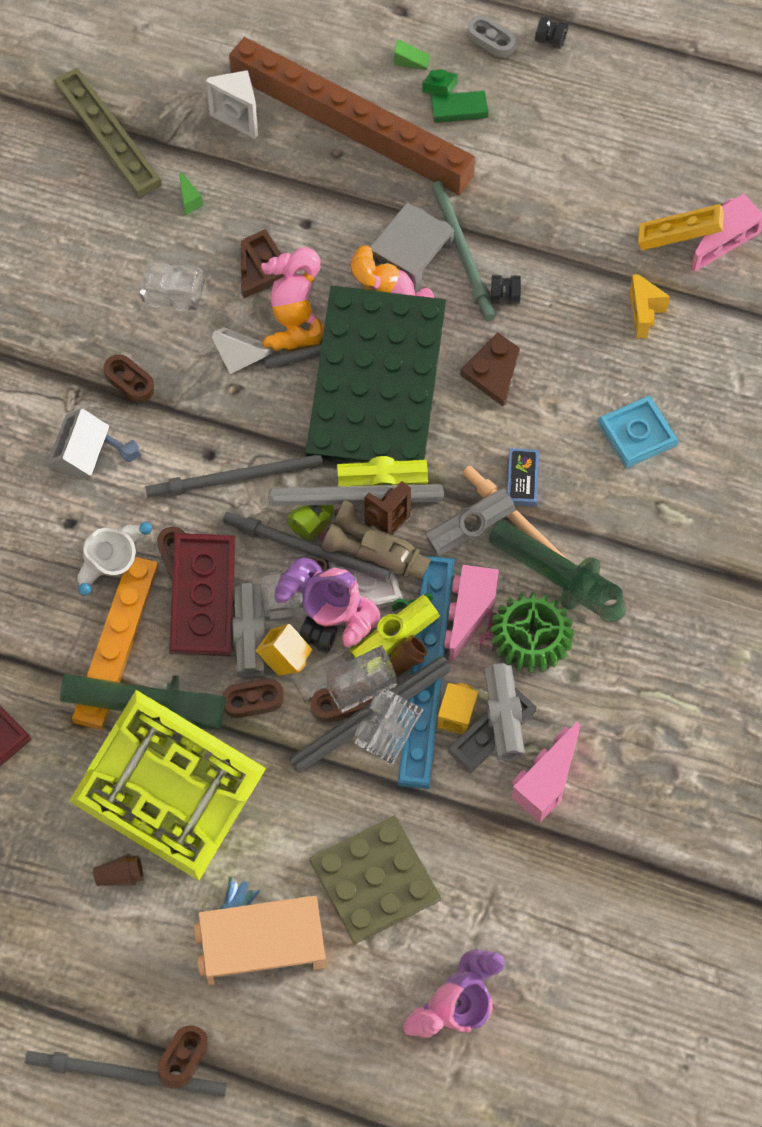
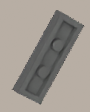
(478, 740)

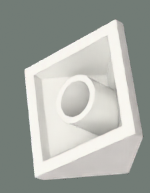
(233, 101)

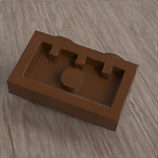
(391, 511)

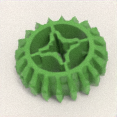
(556, 630)

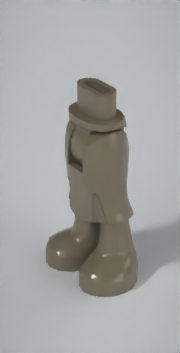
(375, 547)

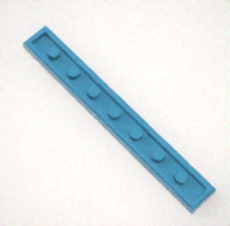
(419, 747)

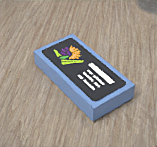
(523, 476)

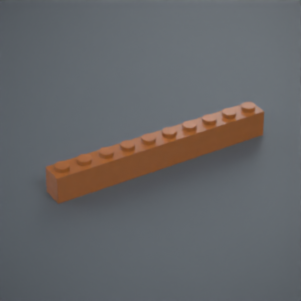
(353, 116)

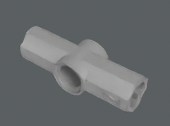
(487, 512)
(248, 630)
(504, 712)

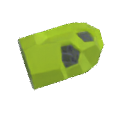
(310, 520)

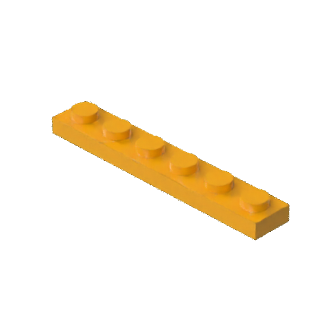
(118, 634)

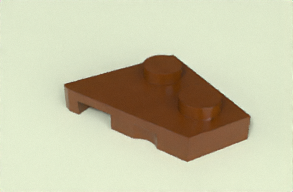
(254, 251)
(493, 368)

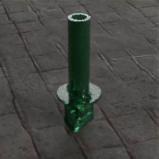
(579, 582)
(198, 708)

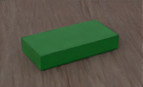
(459, 106)

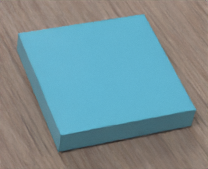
(638, 431)

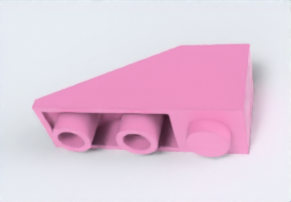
(474, 604)
(545, 782)

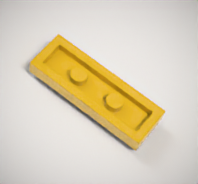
(681, 227)

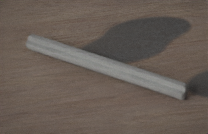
(352, 494)

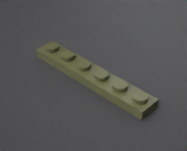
(108, 132)

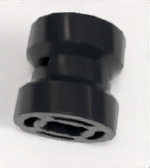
(551, 32)
(512, 289)
(318, 635)

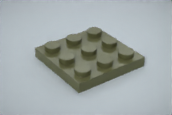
(375, 879)

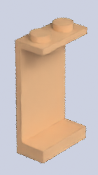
(260, 937)

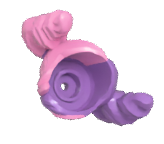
(329, 598)
(462, 986)

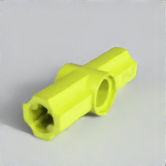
(383, 471)
(407, 622)

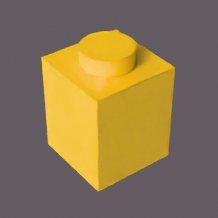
(284, 650)
(457, 708)

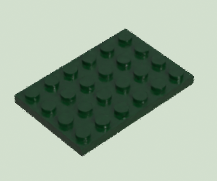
(376, 375)

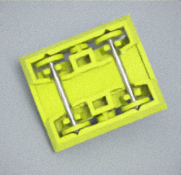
(167, 784)

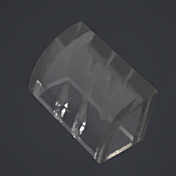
(361, 679)

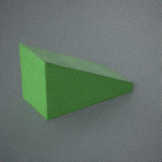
(409, 56)
(191, 197)

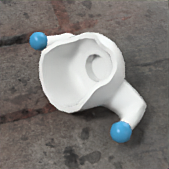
(109, 553)

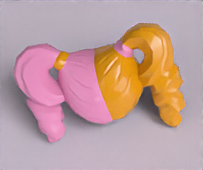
(382, 277)
(291, 300)

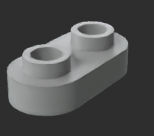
(494, 38)

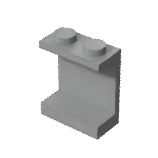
(412, 242)

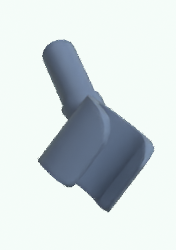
(128, 451)

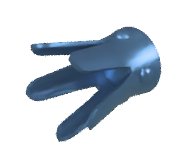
(237, 897)

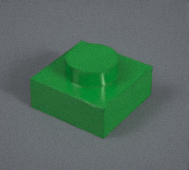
(439, 82)

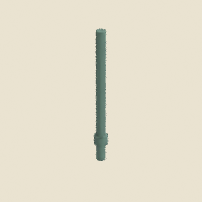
(480, 292)

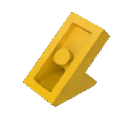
(646, 301)

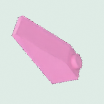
(740, 224)

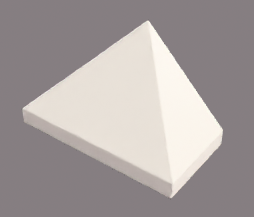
(238, 349)

